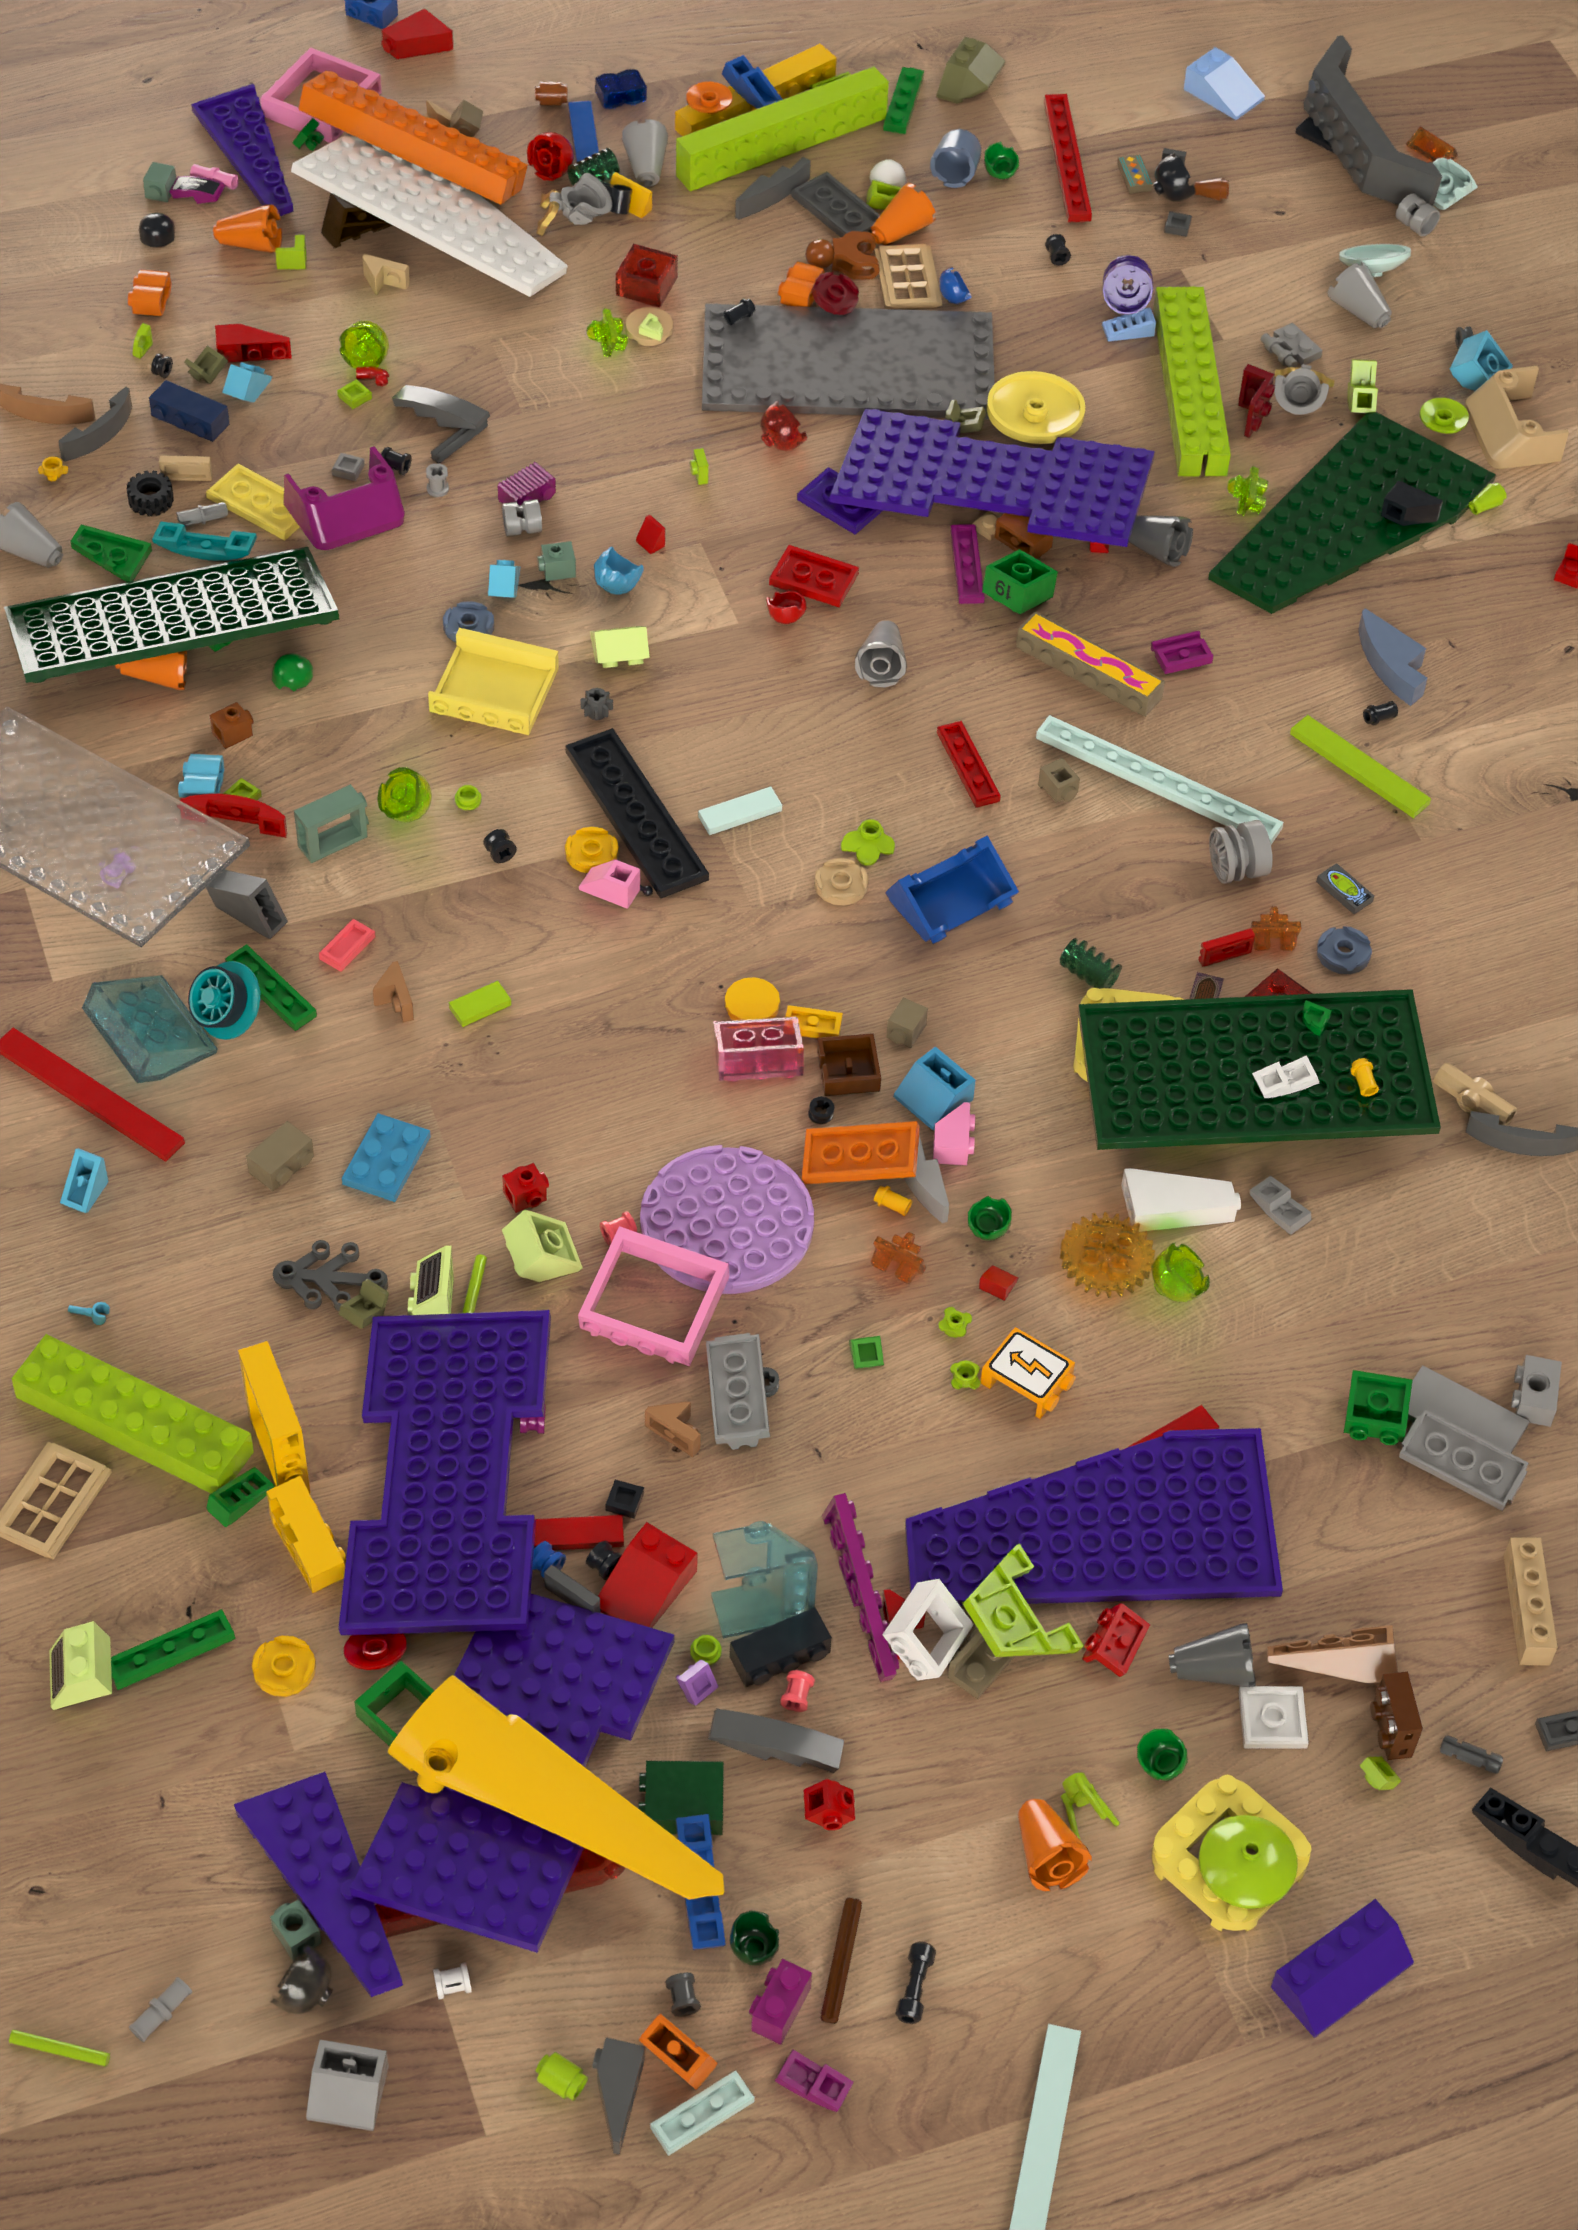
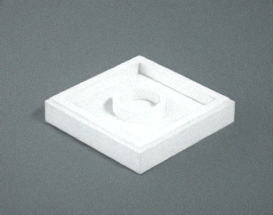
(1273, 1717)

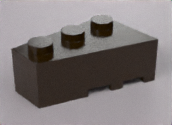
(348, 221)

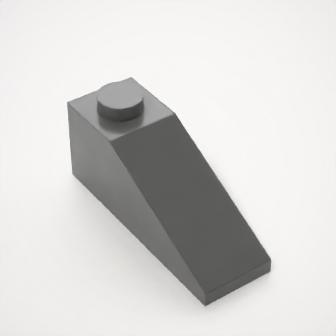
(618, 2077)

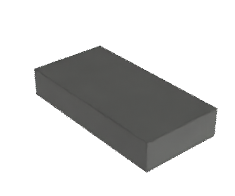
(570, 1590)

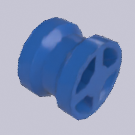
(545, 1557)

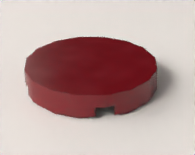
(835, 293)

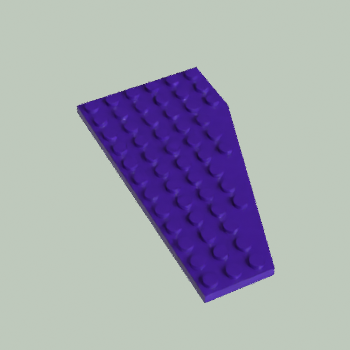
(1124, 1525)

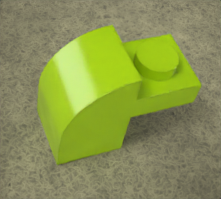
(1361, 388)

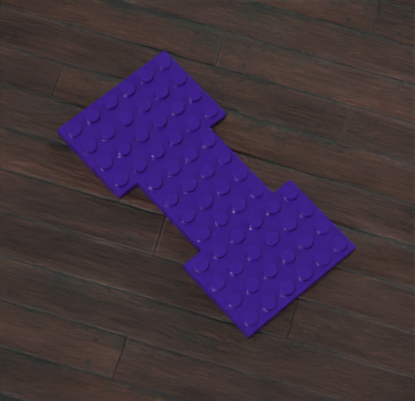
(1069, 492)
(443, 1538)
(480, 1864)

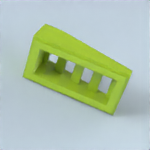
(880, 194)

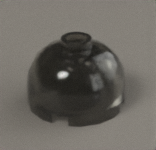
(304, 1983)

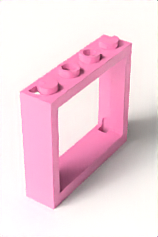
(289, 115)
(669, 1256)

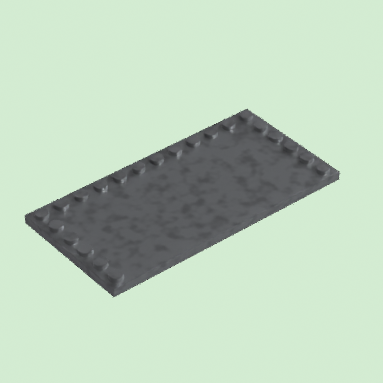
(848, 361)

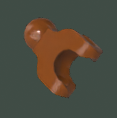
(846, 255)

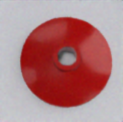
(374, 1650)

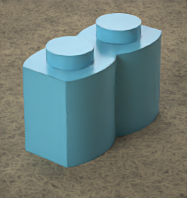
(202, 775)

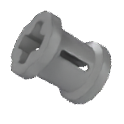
(437, 480)

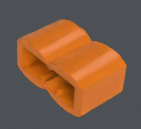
(799, 285)
(150, 292)

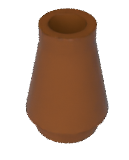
(1214, 188)

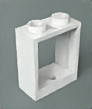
(948, 1615)

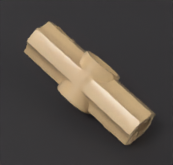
(1474, 1093)

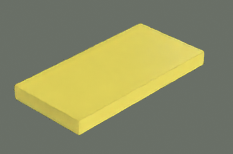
(254, 500)

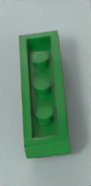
(903, 100)
(275, 990)
(171, 1649)

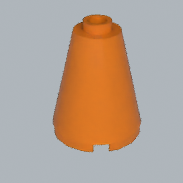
(903, 215)
(251, 229)
(162, 670)
(1051, 1847)

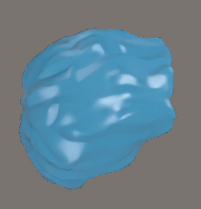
(616, 573)

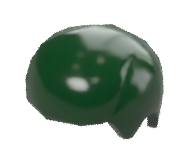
(754, 1938)

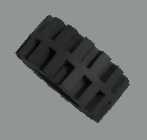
(150, 503)

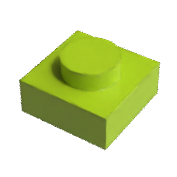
(699, 466)
(1379, 1773)

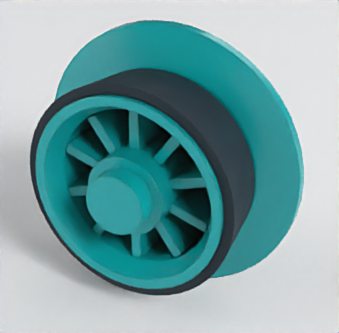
(225, 999)

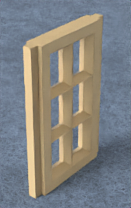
(926, 267)
(74, 1512)

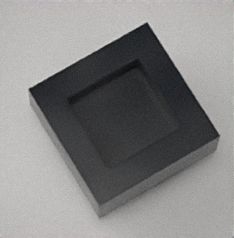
(624, 1499)

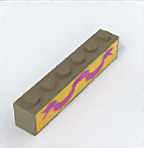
(1090, 664)

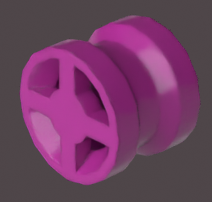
(533, 1424)

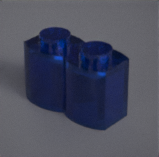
(620, 88)

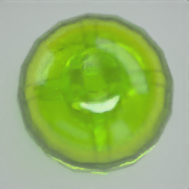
(364, 344)
(404, 795)
(1179, 1274)

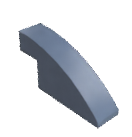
(1393, 657)

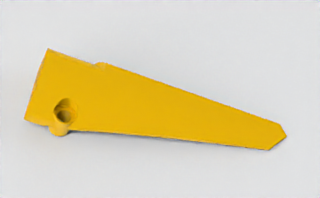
(507, 1763)

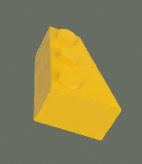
(306, 1534)

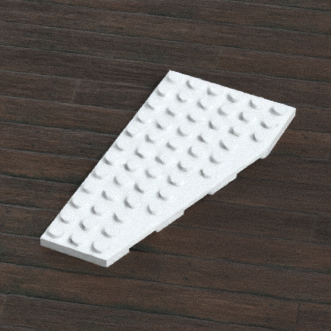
(432, 211)

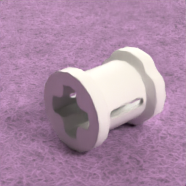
(452, 1980)

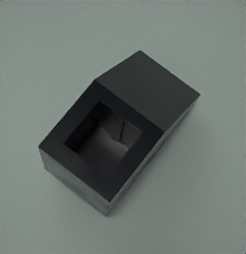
(1410, 505)

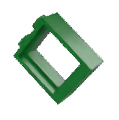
(384, 1692)

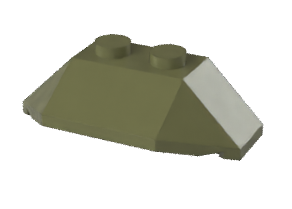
(969, 71)

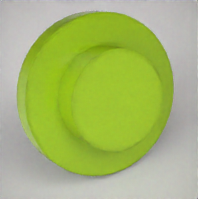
(468, 797)
(706, 1649)

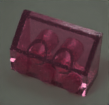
(758, 1049)

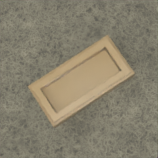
(186, 468)

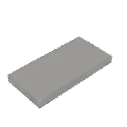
(1465, 1409)

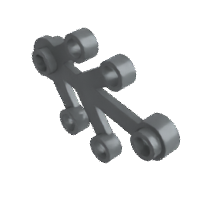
(324, 1276)

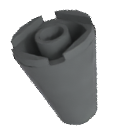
(1163, 537)
(1217, 1658)

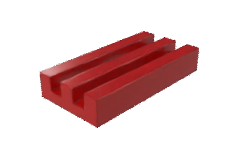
(1226, 947)

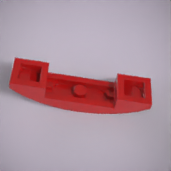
(240, 809)

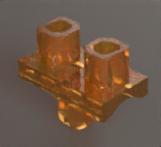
(1275, 926)
(909, 1263)

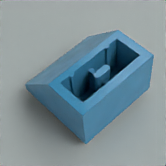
(935, 1087)

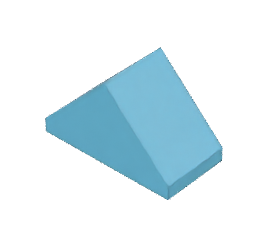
(84, 1181)

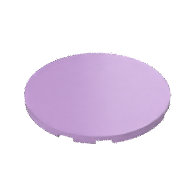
(733, 1210)

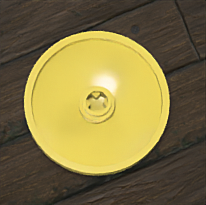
(1035, 407)

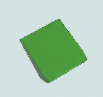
(866, 1352)

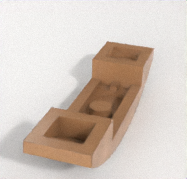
(44, 410)

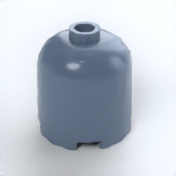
(956, 158)

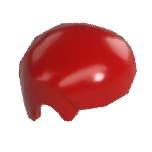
(786, 607)

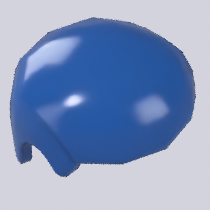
(953, 287)

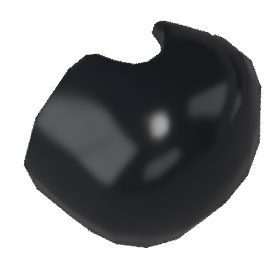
(156, 230)

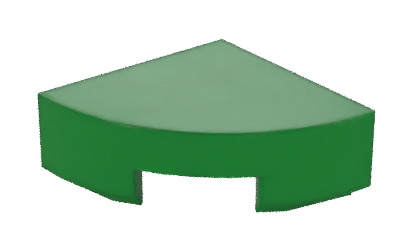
(1315, 1017)

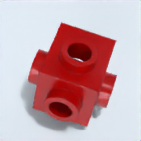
(525, 1187)
(829, 1804)

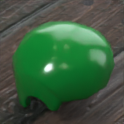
(1001, 161)
(292, 671)
(990, 1218)
(1162, 1754)

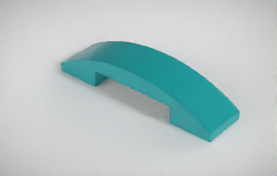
(203, 546)

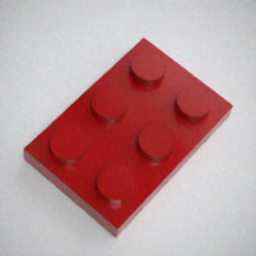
(814, 575)

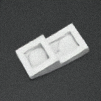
(1287, 1079)

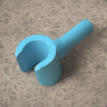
(99, 1307)

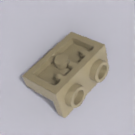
(976, 1666)

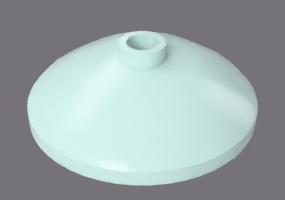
(1376, 257)

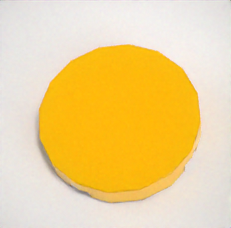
(590, 848)
(752, 999)
(283, 1666)

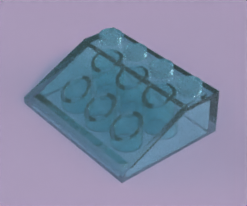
(147, 1026)

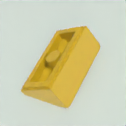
(641, 197)

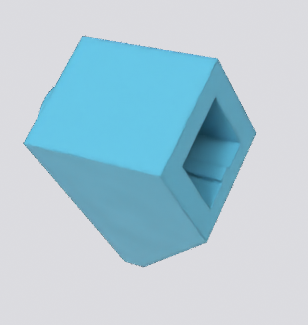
(246, 382)
(504, 579)

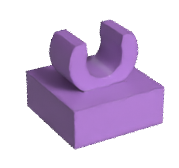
(697, 1682)

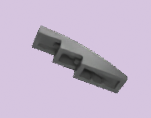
(769, 191)
(446, 408)
(775, 1738)

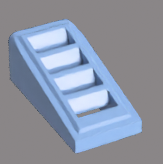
(1137, 326)

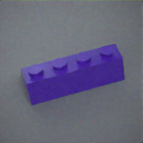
(1343, 1968)

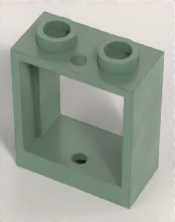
(324, 811)

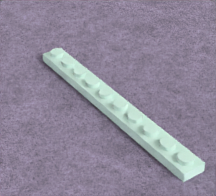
(1152, 776)

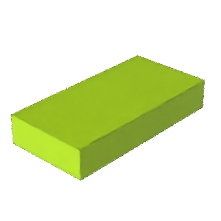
(480, 1003)

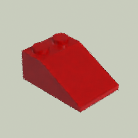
(648, 1577)

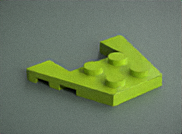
(1007, 1618)

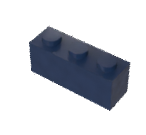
(189, 410)

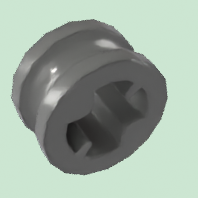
(1461, 334)
(773, 1377)

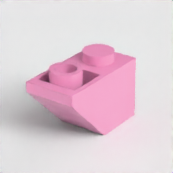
(613, 882)
(952, 1137)

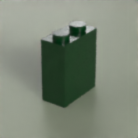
(683, 1790)

